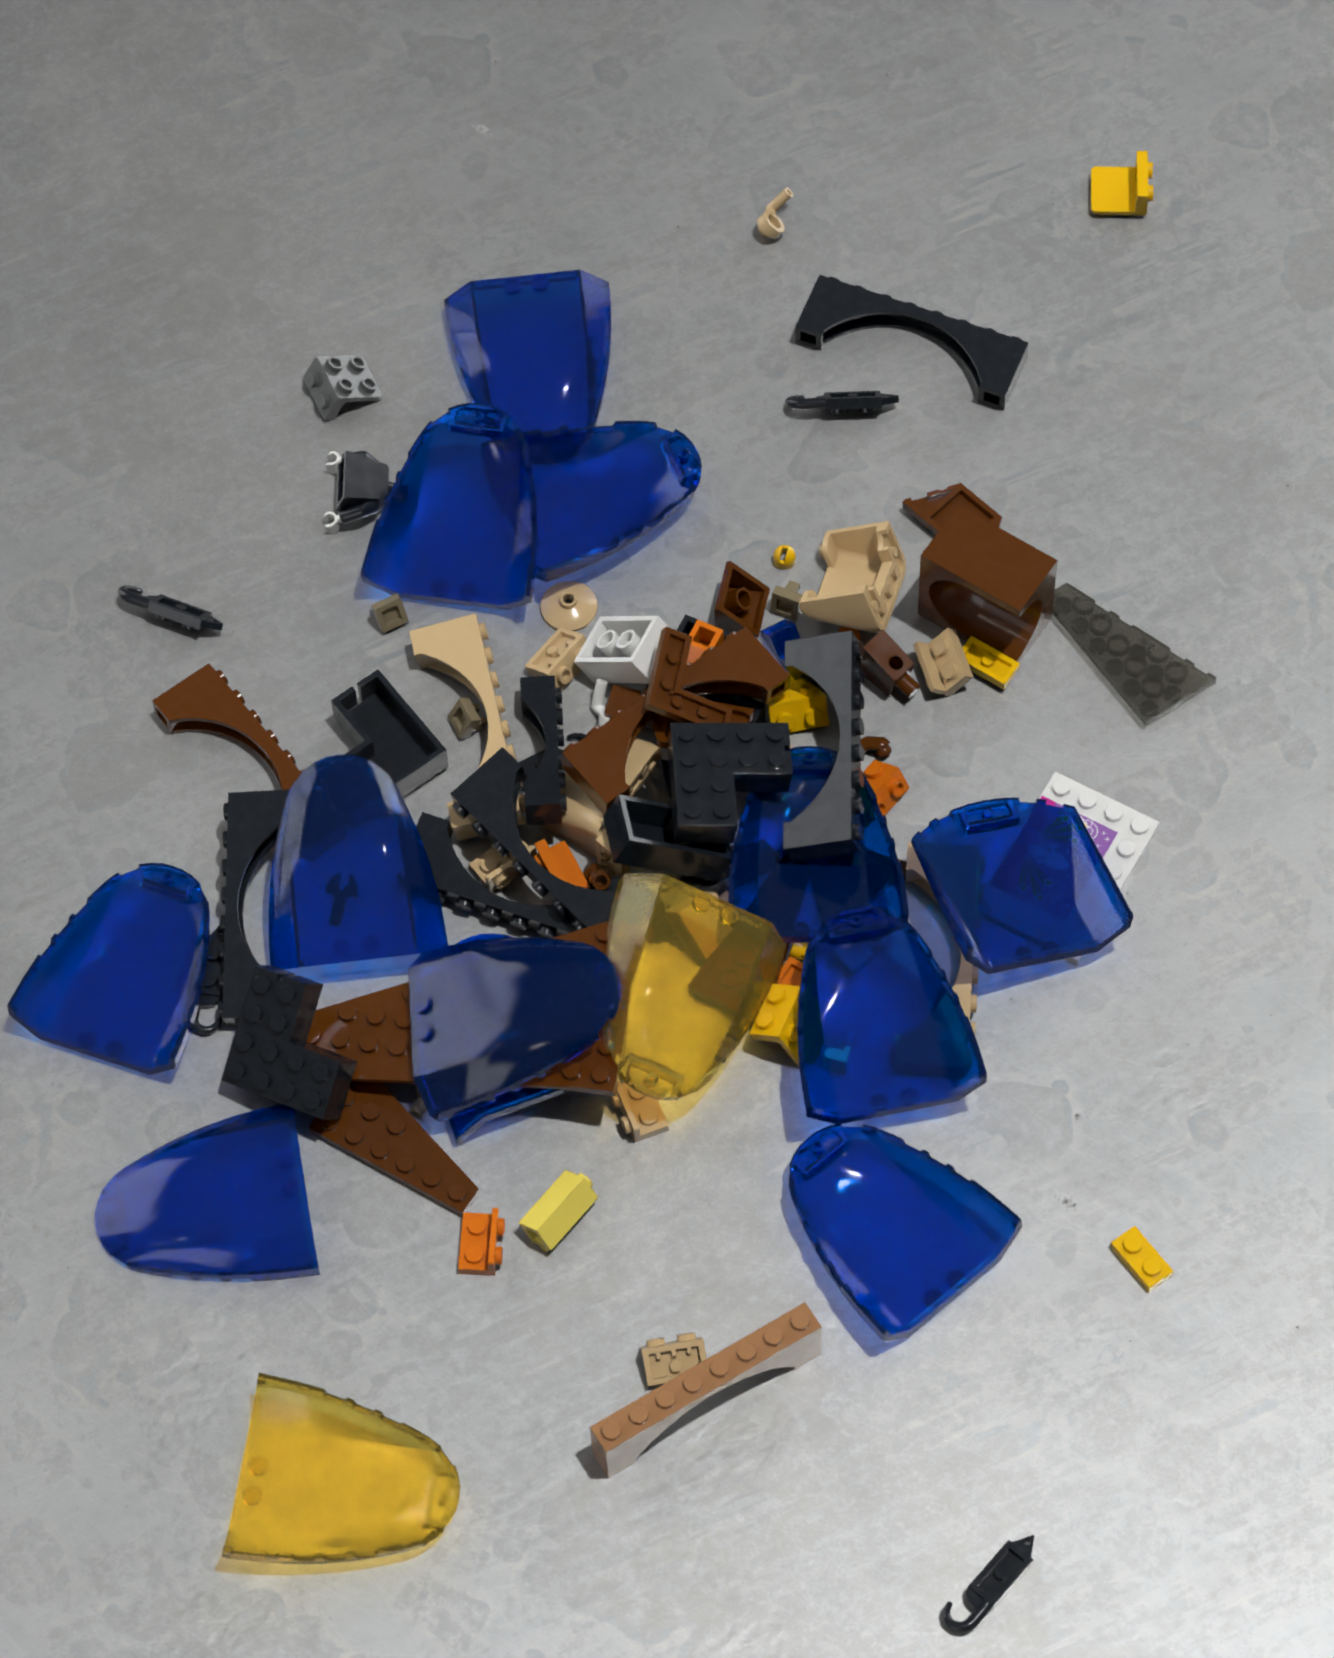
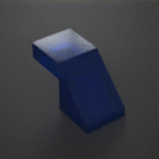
(777, 635)

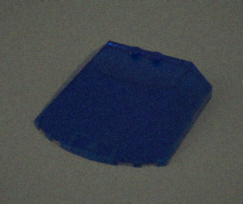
(1020, 883)

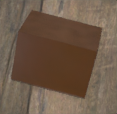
(740, 601)

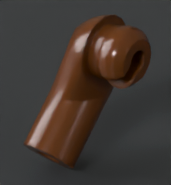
(879, 744)

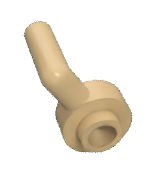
(769, 223)

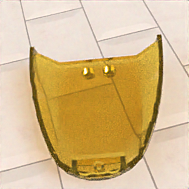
(687, 981)
(334, 1481)

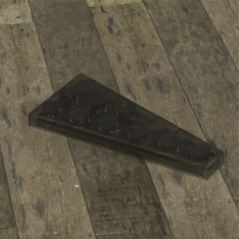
(1131, 660)

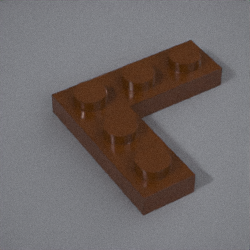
(665, 690)

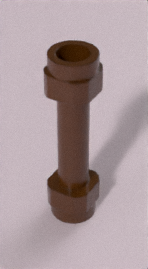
(597, 876)

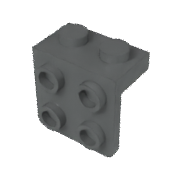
(340, 380)

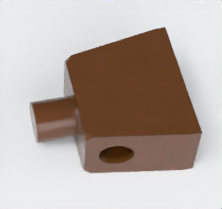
(888, 666)

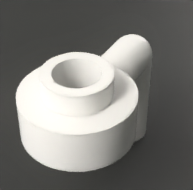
(597, 701)

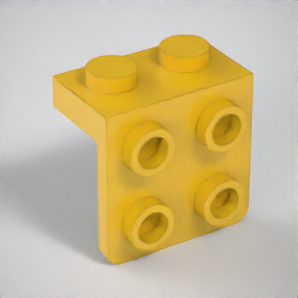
(1122, 188)
(800, 706)
(779, 1019)

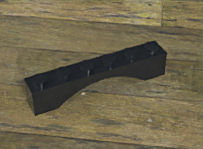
(543, 788)

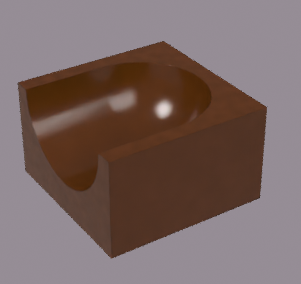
(986, 584)

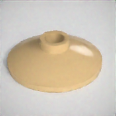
(572, 615)

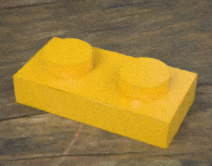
(990, 663)
(1141, 1259)

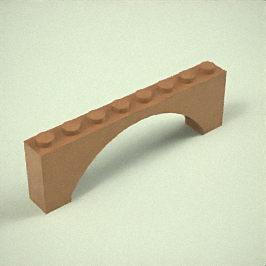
(779, 1344)

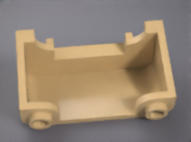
(860, 578)
(583, 818)

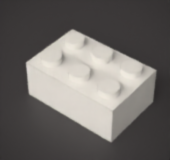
(621, 649)

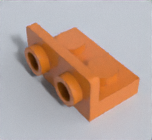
(479, 1243)

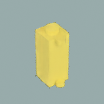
(558, 1209)

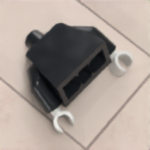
(360, 487)

